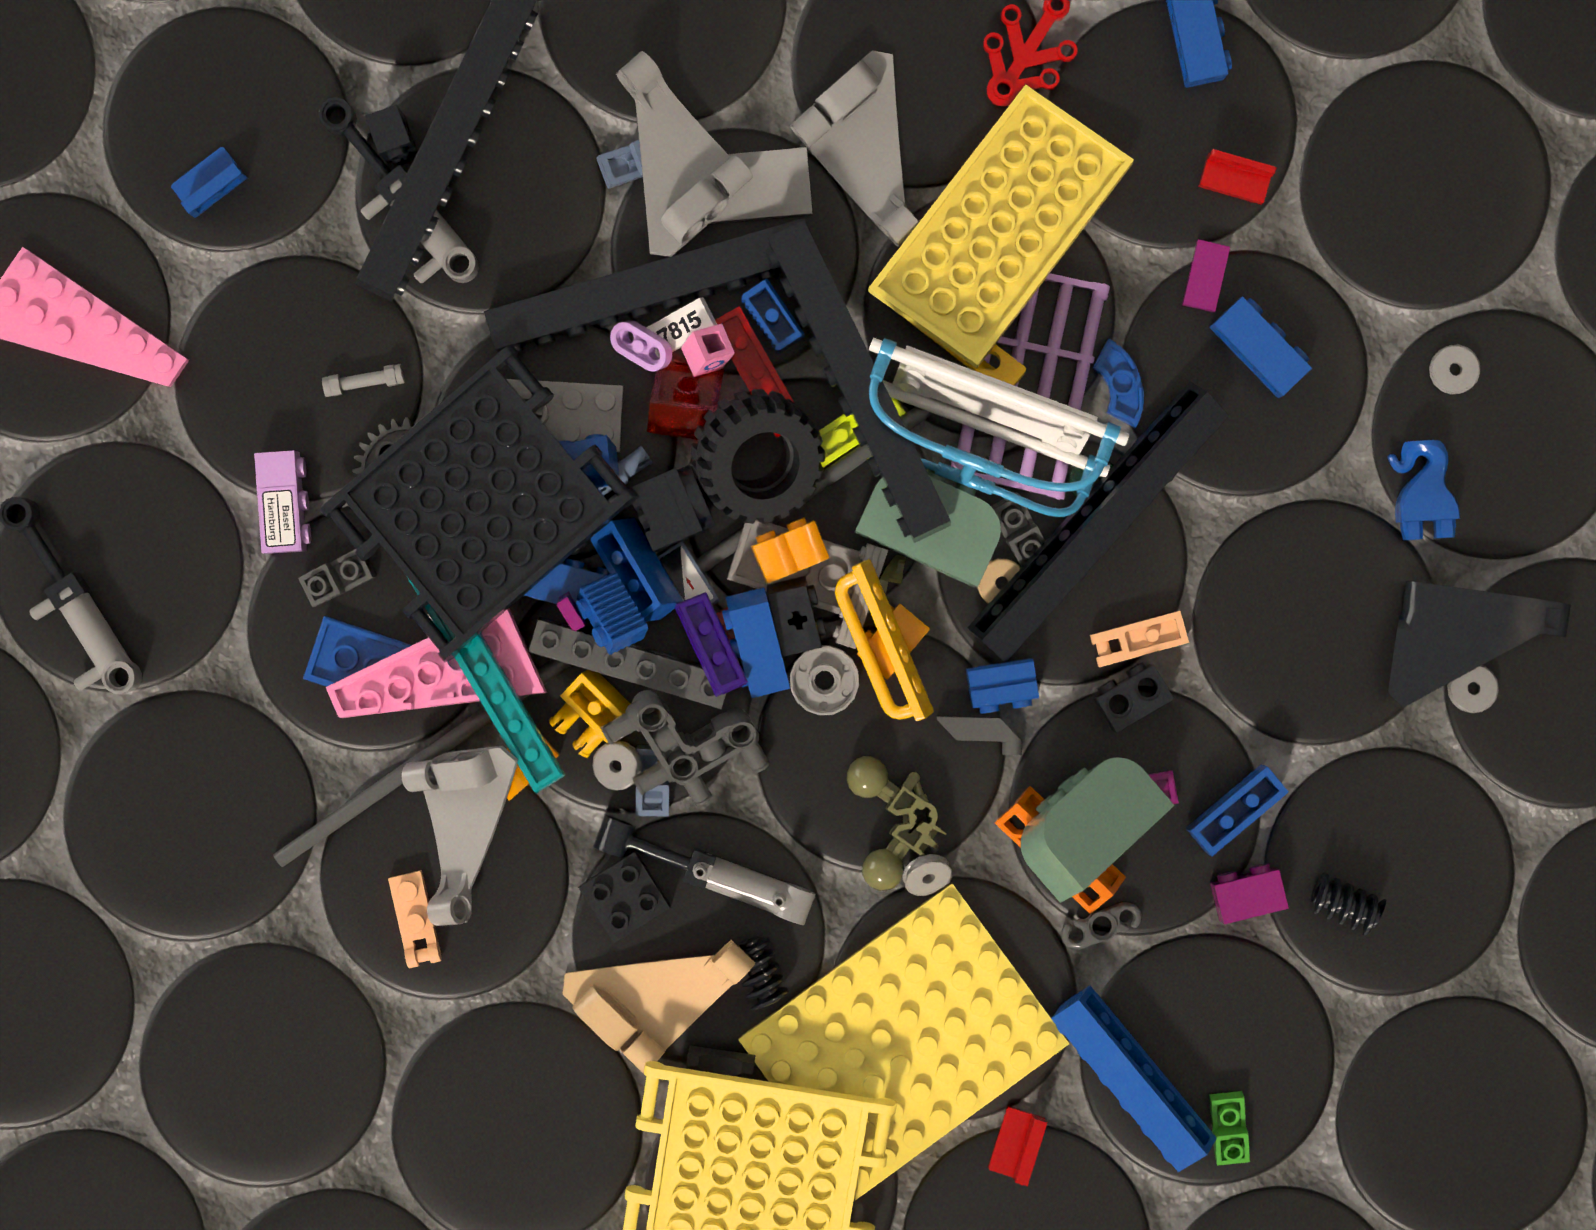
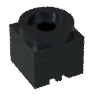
(672, 508)

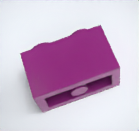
(1248, 894)

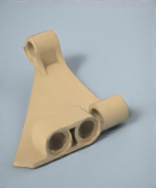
(652, 1003)

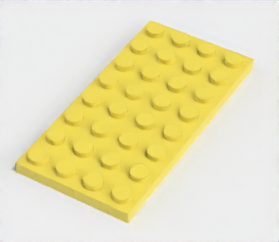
(1000, 226)

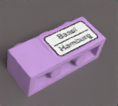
(282, 502)

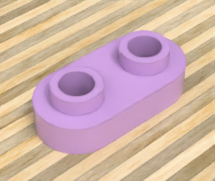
(643, 346)

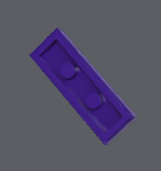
(711, 644)

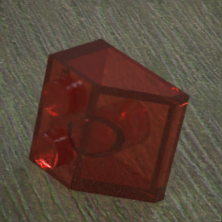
(682, 400)

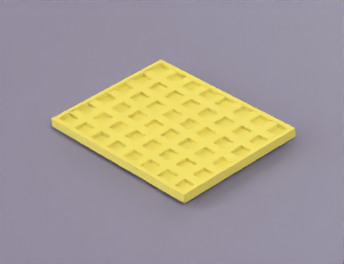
(914, 1019)

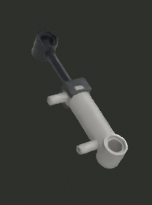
(444, 242)
(73, 599)
(713, 873)

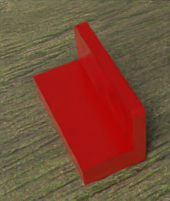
(1236, 176)
(1017, 1144)

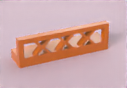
(1024, 809)

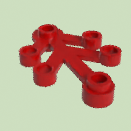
(1025, 54)

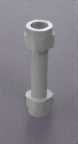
(391, 375)

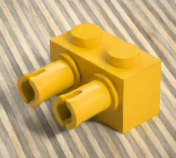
(595, 703)

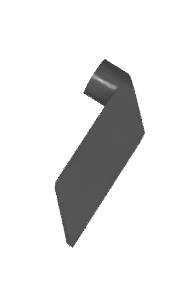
(982, 730)

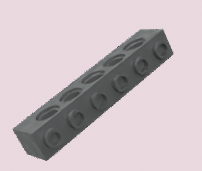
(630, 664)

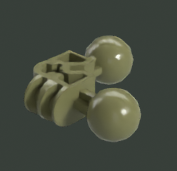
(868, 779)

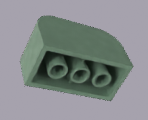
(955, 551)
(1091, 824)

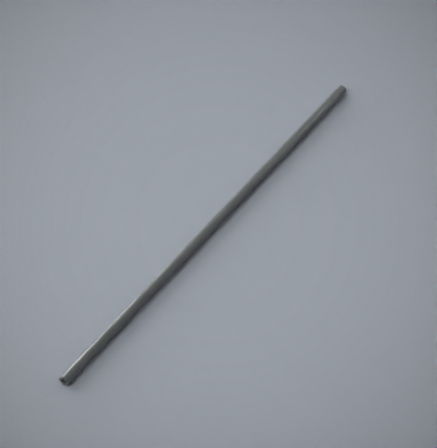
(546, 673)

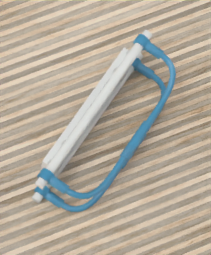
(1058, 425)

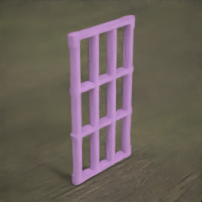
(1052, 352)

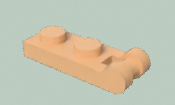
(1141, 638)
(411, 905)

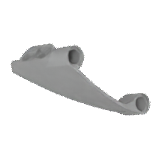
(857, 141)
(682, 165)
(465, 804)

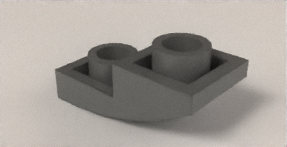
(1018, 529)
(336, 578)

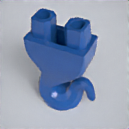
(1426, 493)

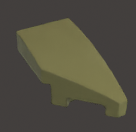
(893, 572)

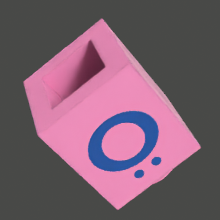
(707, 350)

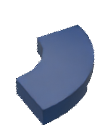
(1123, 383)

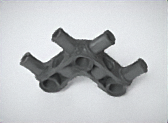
(701, 749)

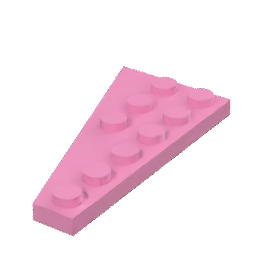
(64, 319)
(422, 680)

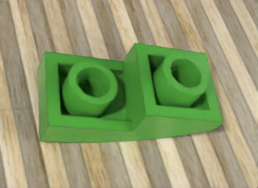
(1229, 1127)

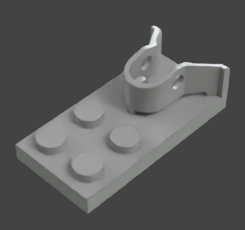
(580, 410)

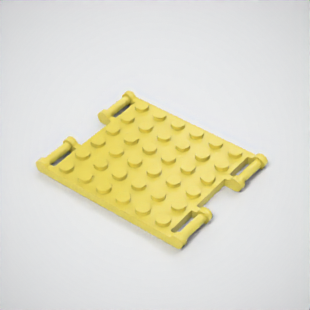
(754, 1154)

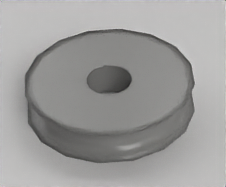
(1468, 365)
(1486, 693)
(604, 769)
(915, 875)

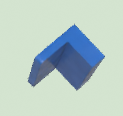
(208, 182)

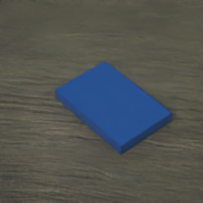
(346, 649)

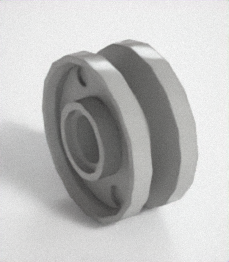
(828, 700)

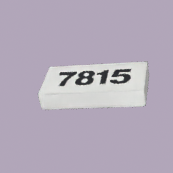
(681, 323)

